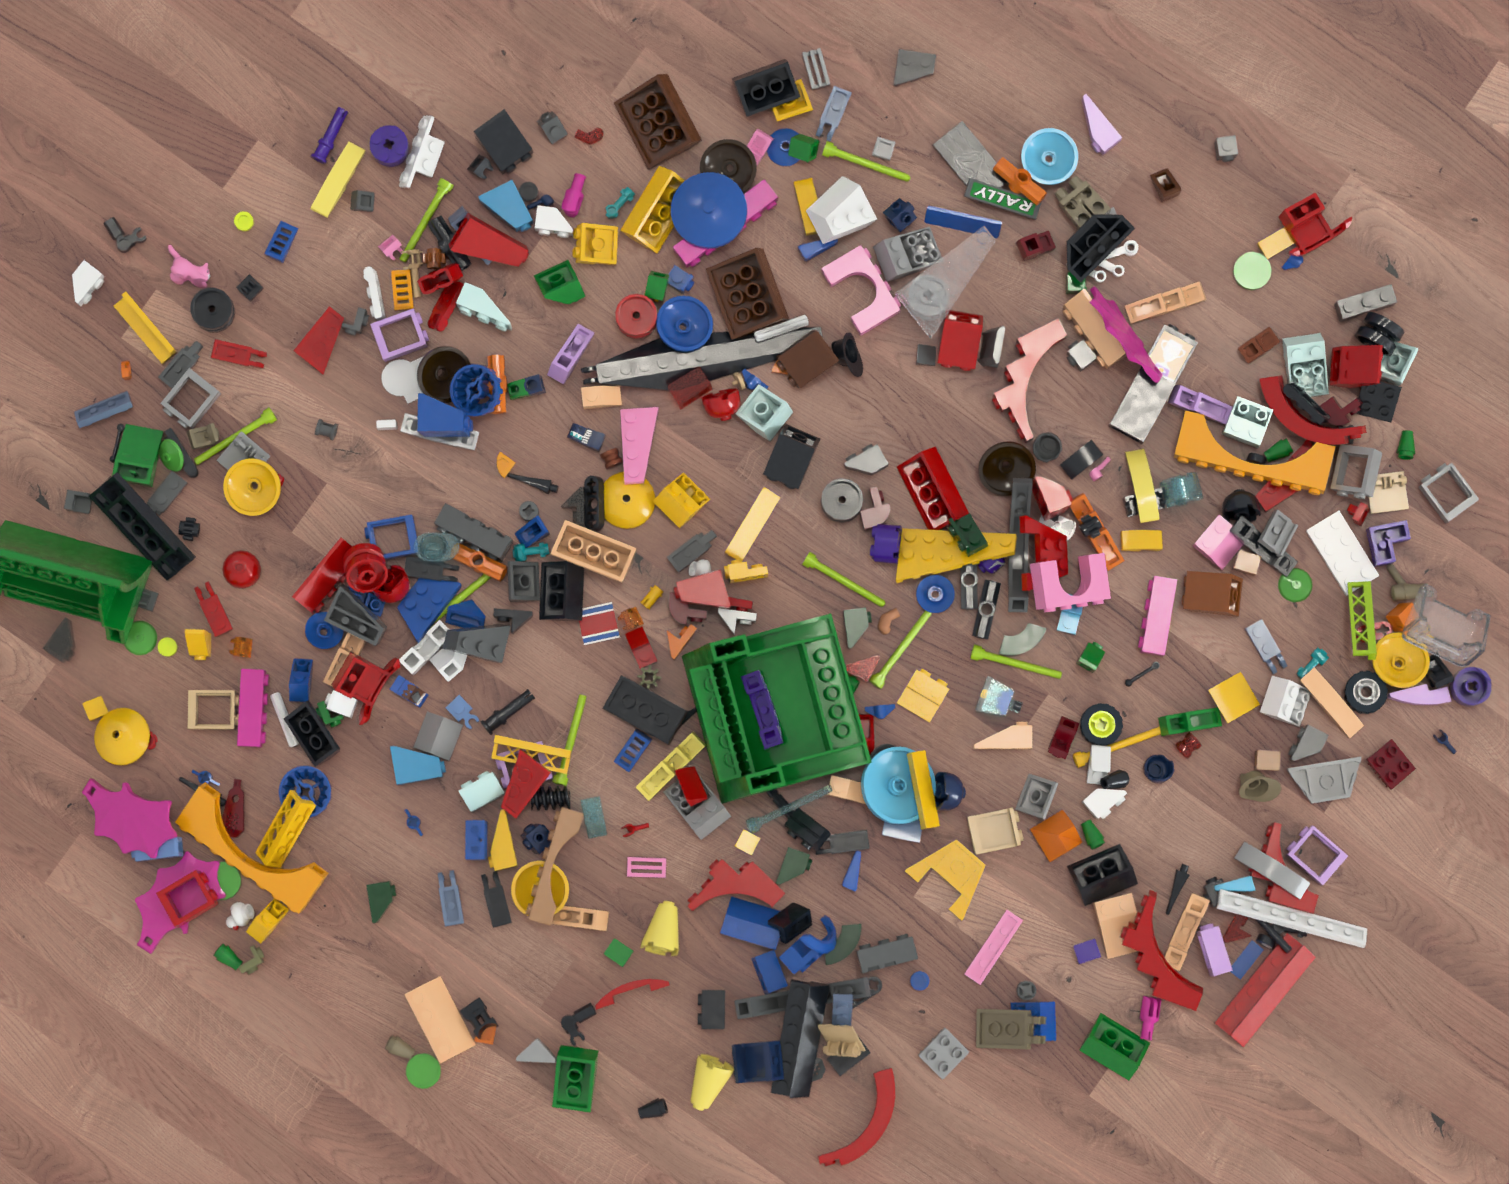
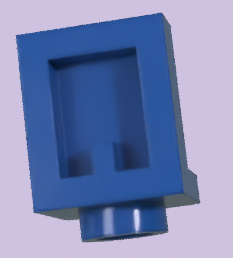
(680, 280)

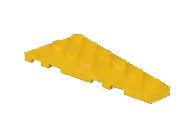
(938, 552)

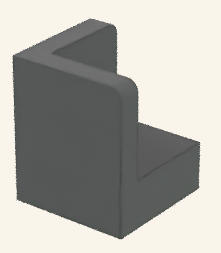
(78, 502)

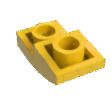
(1141, 540)

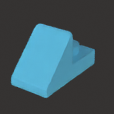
(1069, 620)

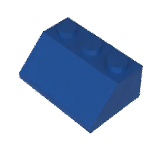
(750, 923)

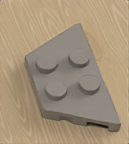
(1326, 780)

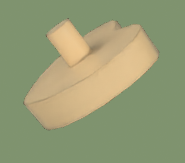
(738, 380)

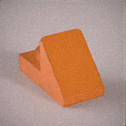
(677, 645)

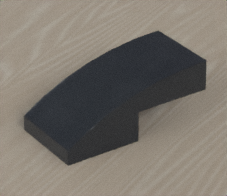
(1081, 459)

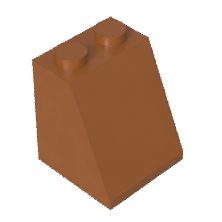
(1212, 593)

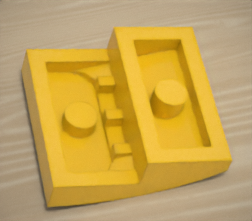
(1234, 697)

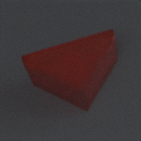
(863, 669)

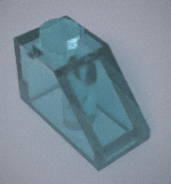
(594, 817)

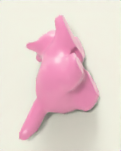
(184, 270)

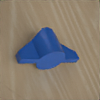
(1293, 262)
(752, 381)
(880, 711)
(205, 776)
(413, 822)

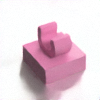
(390, 246)

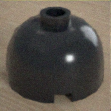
(1240, 503)

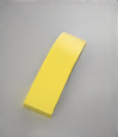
(1142, 485)

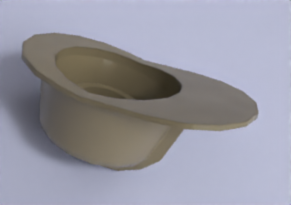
(1258, 787)

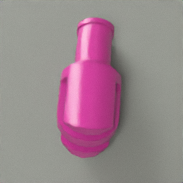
(573, 196)
(1149, 1015)

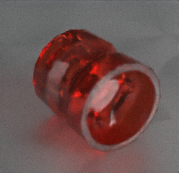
(1188, 745)

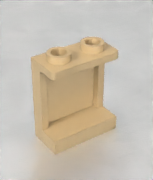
(994, 831)

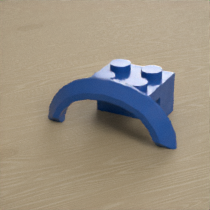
(809, 949)

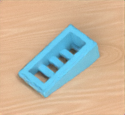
(1239, 885)

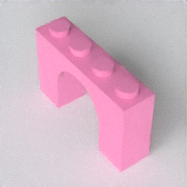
(858, 263)
(1092, 588)

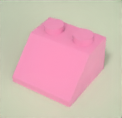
(1218, 543)

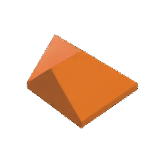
(1056, 835)

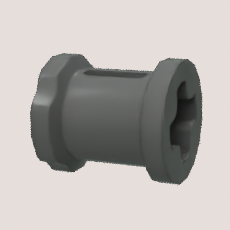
(326, 429)

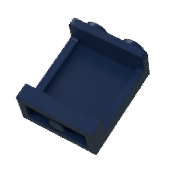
(757, 1061)

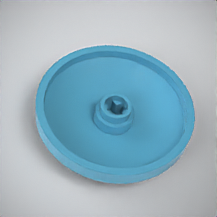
(889, 787)

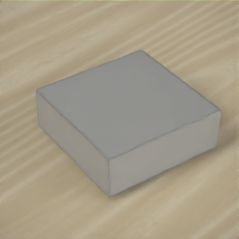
(883, 148)

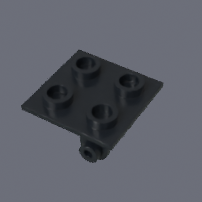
(1379, 401)

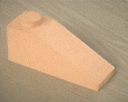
(1013, 737)
(846, 789)
(582, 918)

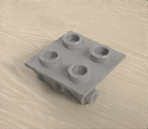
(241, 448)
(943, 1053)

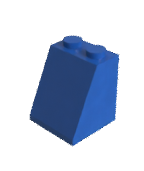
(441, 420)

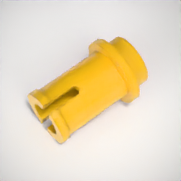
(651, 597)

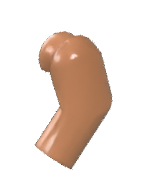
(885, 620)

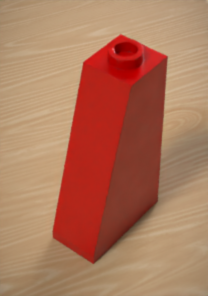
(486, 242)

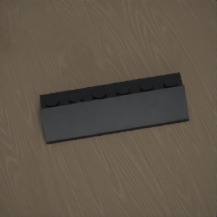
(141, 526)
(801, 1037)

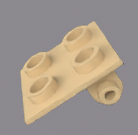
(1389, 493)
(841, 1040)

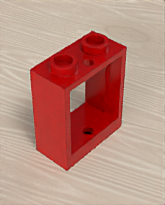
(170, 906)

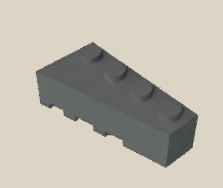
(473, 532)

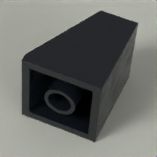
(503, 142)
(791, 456)

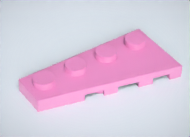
(637, 436)

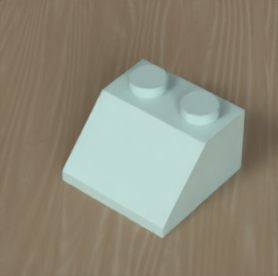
(764, 412)

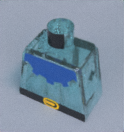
(997, 699)

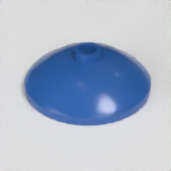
(689, 313)

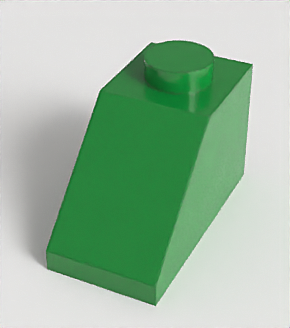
(1091, 657)

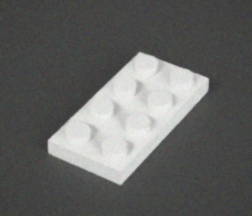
(1341, 551)

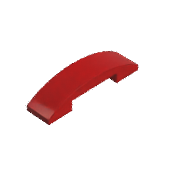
(609, 1000)

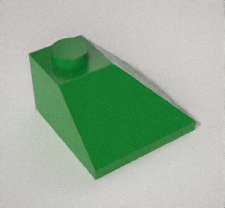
(560, 283)

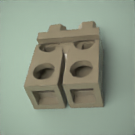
(1081, 202)

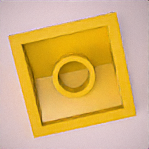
(795, 106)

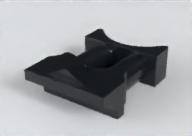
(474, 1012)

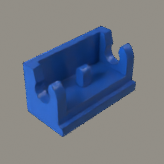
(769, 972)

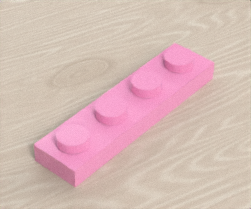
(993, 947)

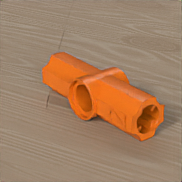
(1019, 181)
(497, 363)
(488, 567)

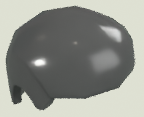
(1047, 447)

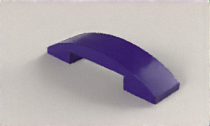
(764, 709)

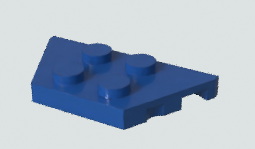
(425, 604)

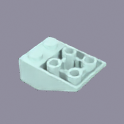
(477, 303)
(1306, 363)

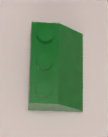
(1114, 1046)

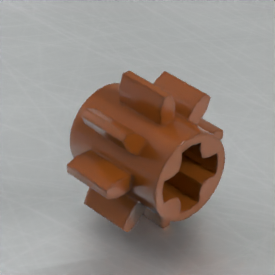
(434, 258)

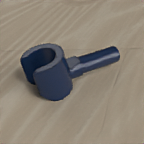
(545, 199)
(1444, 740)

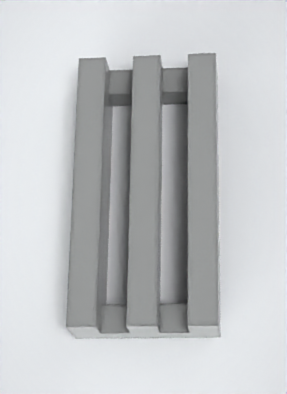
(812, 53)

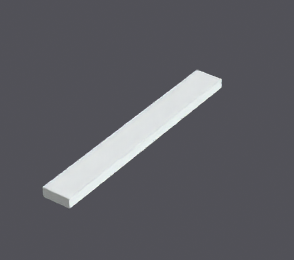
(1292, 918)

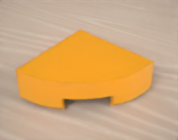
(504, 464)

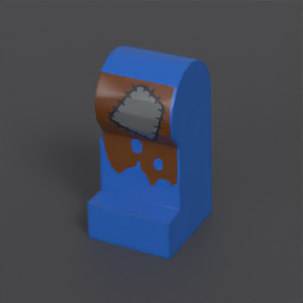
(409, 691)

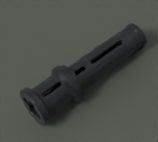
(500, 717)

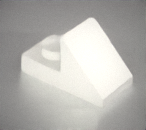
(731, 616)
(1098, 764)

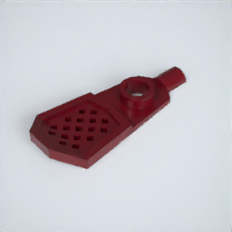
(233, 808)

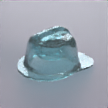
(436, 547)

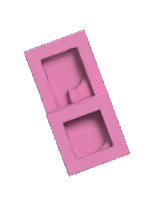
(759, 144)

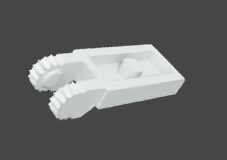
(374, 293)

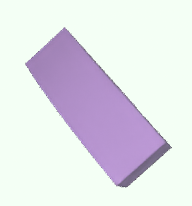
(1200, 403)
(1421, 696)

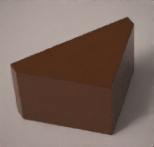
(1165, 185)

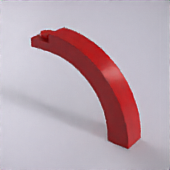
(1290, 417)
(882, 1114)

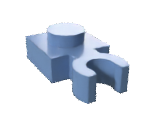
(460, 710)

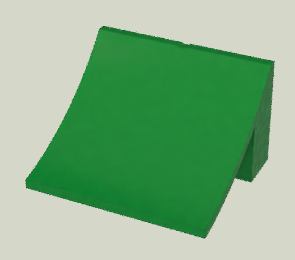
(72, 576)
(810, 698)

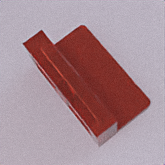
(690, 387)

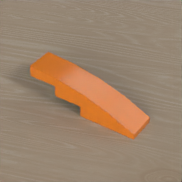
(1103, 543)

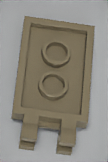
(1007, 1029)

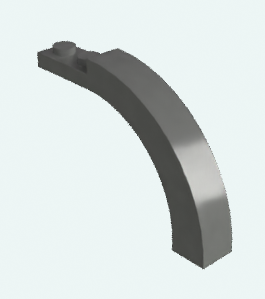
(1018, 563)
(777, 1001)

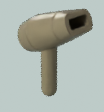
(1402, 590)

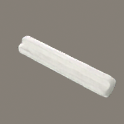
(781, 328)
(282, 713)

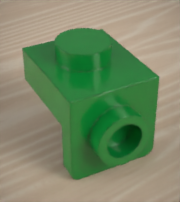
(326, 716)

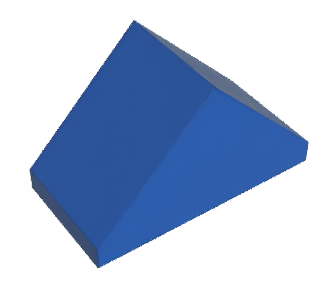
(532, 532)

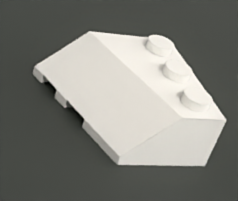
(841, 211)

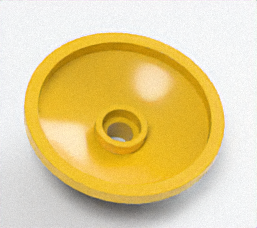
(239, 487)
(630, 513)
(1412, 659)
(132, 737)
(527, 877)

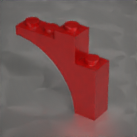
(750, 882)
(1274, 892)

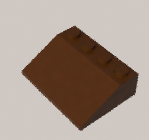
(657, 120)
(747, 293)

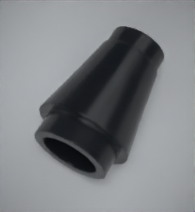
(1115, 780)
(653, 1109)

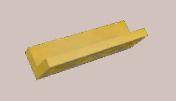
(145, 328)
(538, 748)
(285, 833)

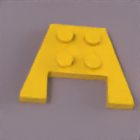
(958, 868)

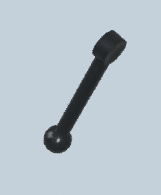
(120, 427)
(1155, 665)

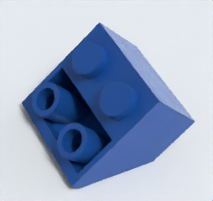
(1041, 1009)

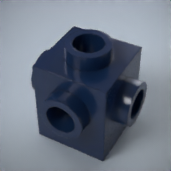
(900, 214)
(535, 838)

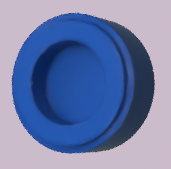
(919, 980)

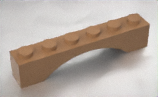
(543, 905)

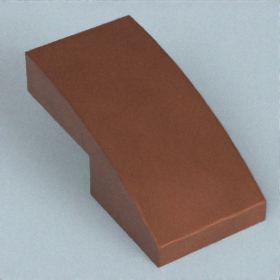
(1259, 345)

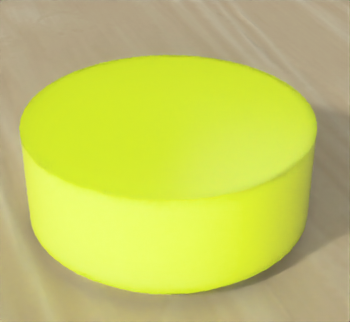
(243, 221)
(167, 647)

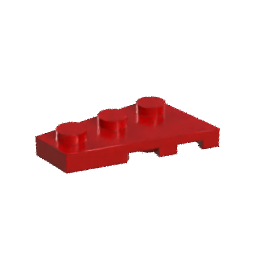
(320, 340)
(524, 783)

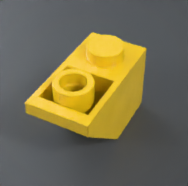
(267, 920)

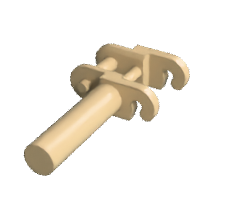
(414, 270)

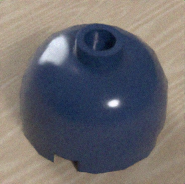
(948, 791)

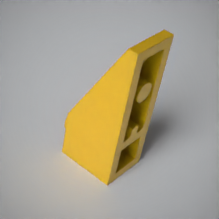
(198, 643)
(502, 848)

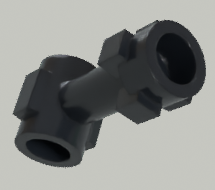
(1280, 929)

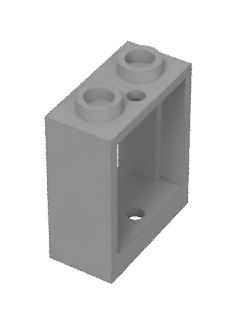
(214, 394)
(1370, 475)
(1471, 496)

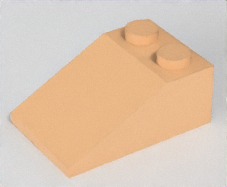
(1111, 917)

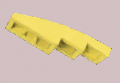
(338, 179)
(665, 769)

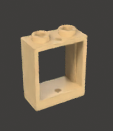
(193, 709)

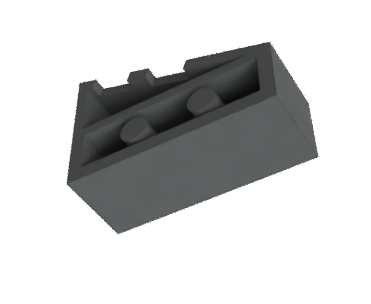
(355, 617)
(479, 642)
(886, 953)

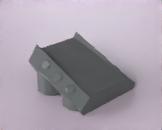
(991, 347)

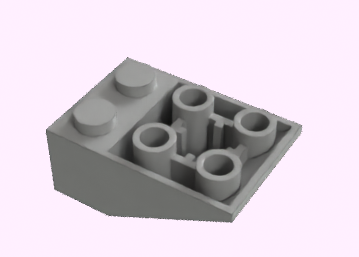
(907, 253)
(701, 817)

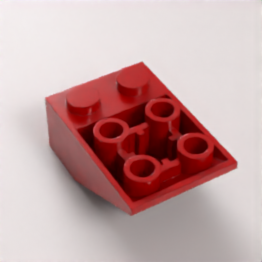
(1356, 366)

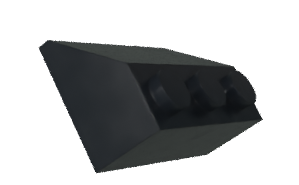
(766, 87)
(561, 591)
(312, 734)
(1102, 874)

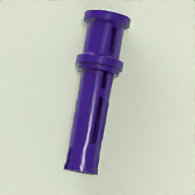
(326, 143)

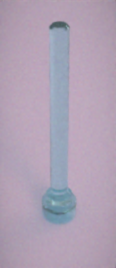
(755, 824)

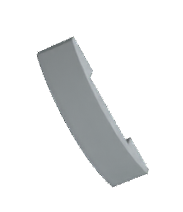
(410, 424)
(1272, 870)

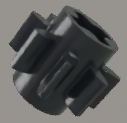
(1090, 526)
(189, 529)

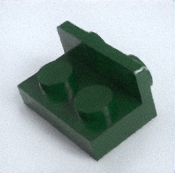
(968, 535)

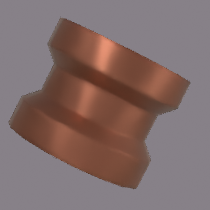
(611, 458)

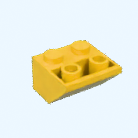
(681, 500)

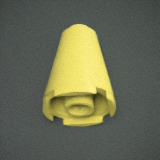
(663, 931)
(709, 1080)

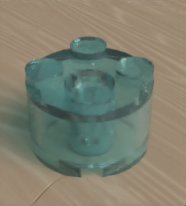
(1181, 489)

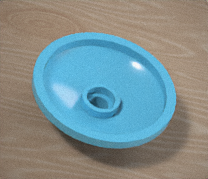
(1056, 145)

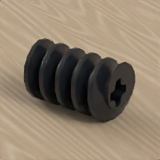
(551, 798)

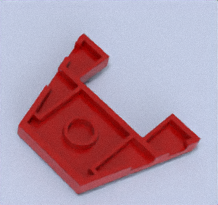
(1049, 546)

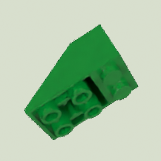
(138, 455)

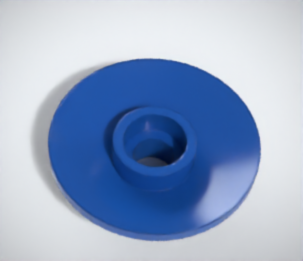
(775, 150)
(944, 589)
(315, 625)

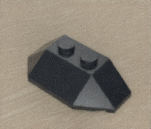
(1095, 242)

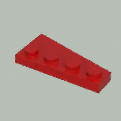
(1273, 495)

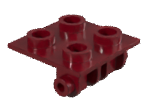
(1390, 764)

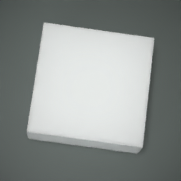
(386, 424)

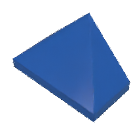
(465, 615)

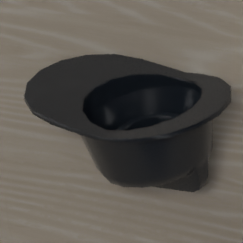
(848, 354)

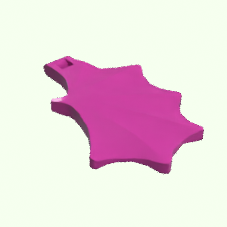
(1121, 330)
(130, 818)
(186, 898)

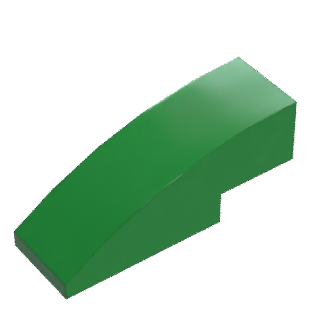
(1190, 721)

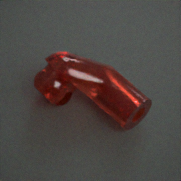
(591, 137)

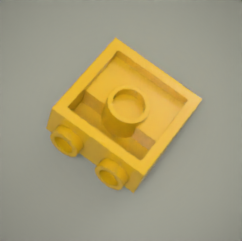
(595, 244)
(739, 572)
(923, 695)

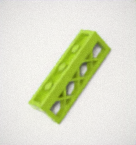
(1368, 622)

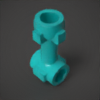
(612, 210)
(521, 552)
(1319, 657)

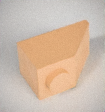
(601, 396)

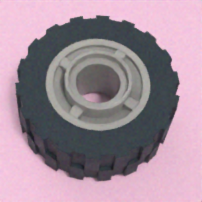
(1365, 704)

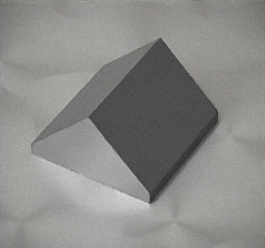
(523, 581)

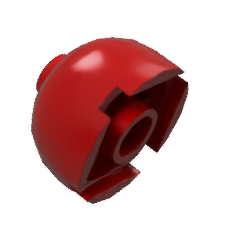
(722, 404)
(241, 569)
(395, 587)

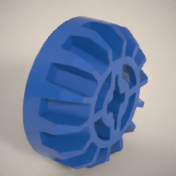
(464, 391)
(295, 777)

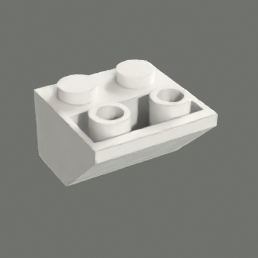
(1285, 701)

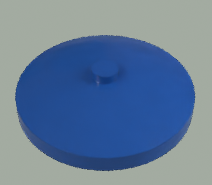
(708, 210)

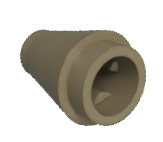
(399, 1047)

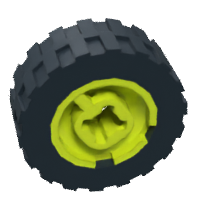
(1101, 724)

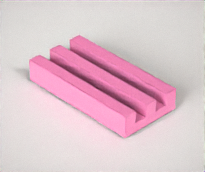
(663, 867)

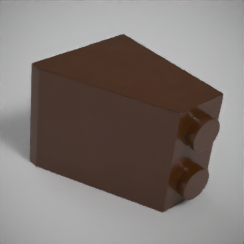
(806, 359)

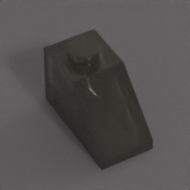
(62, 642)

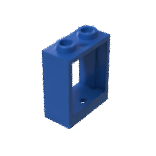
(411, 530)
(474, 832)

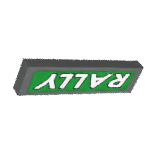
(1001, 198)

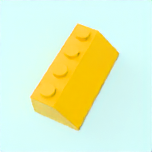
(651, 216)

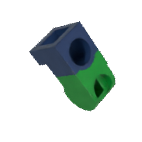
(526, 387)

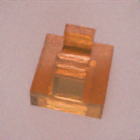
(632, 618)
(242, 647)

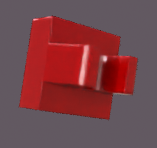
(1359, 513)

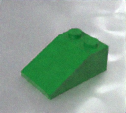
(575, 1078)

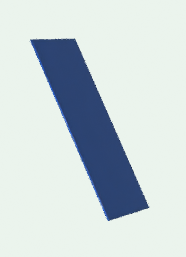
(1246, 959)

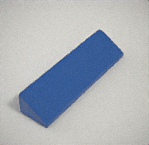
(961, 221)

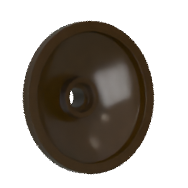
(732, 152)
(444, 358)
(998, 477)

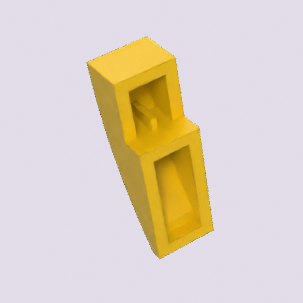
(806, 197)

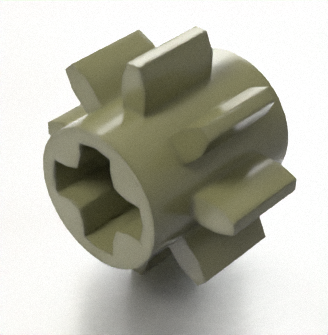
(649, 671)

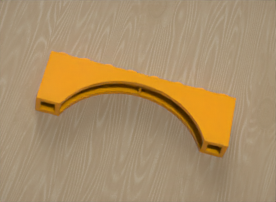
(1305, 472)
(204, 822)

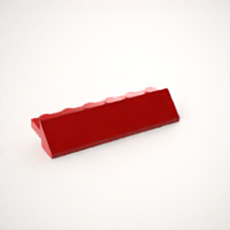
(1264, 990)

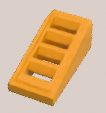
(400, 273)

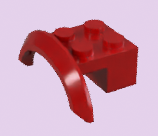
(1308, 225)
(363, 681)

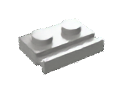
(1278, 533)

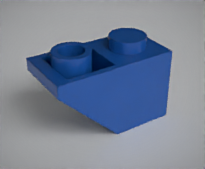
(300, 680)

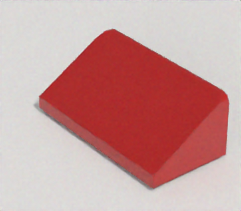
(691, 785)

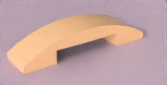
(1186, 930)

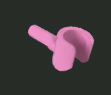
(1095, 473)

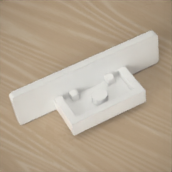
(423, 155)

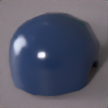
(1158, 769)

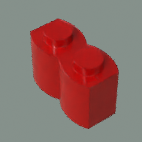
(440, 278)

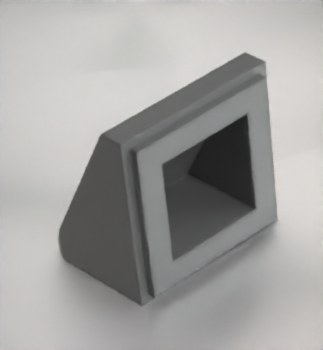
(362, 201)
(926, 355)

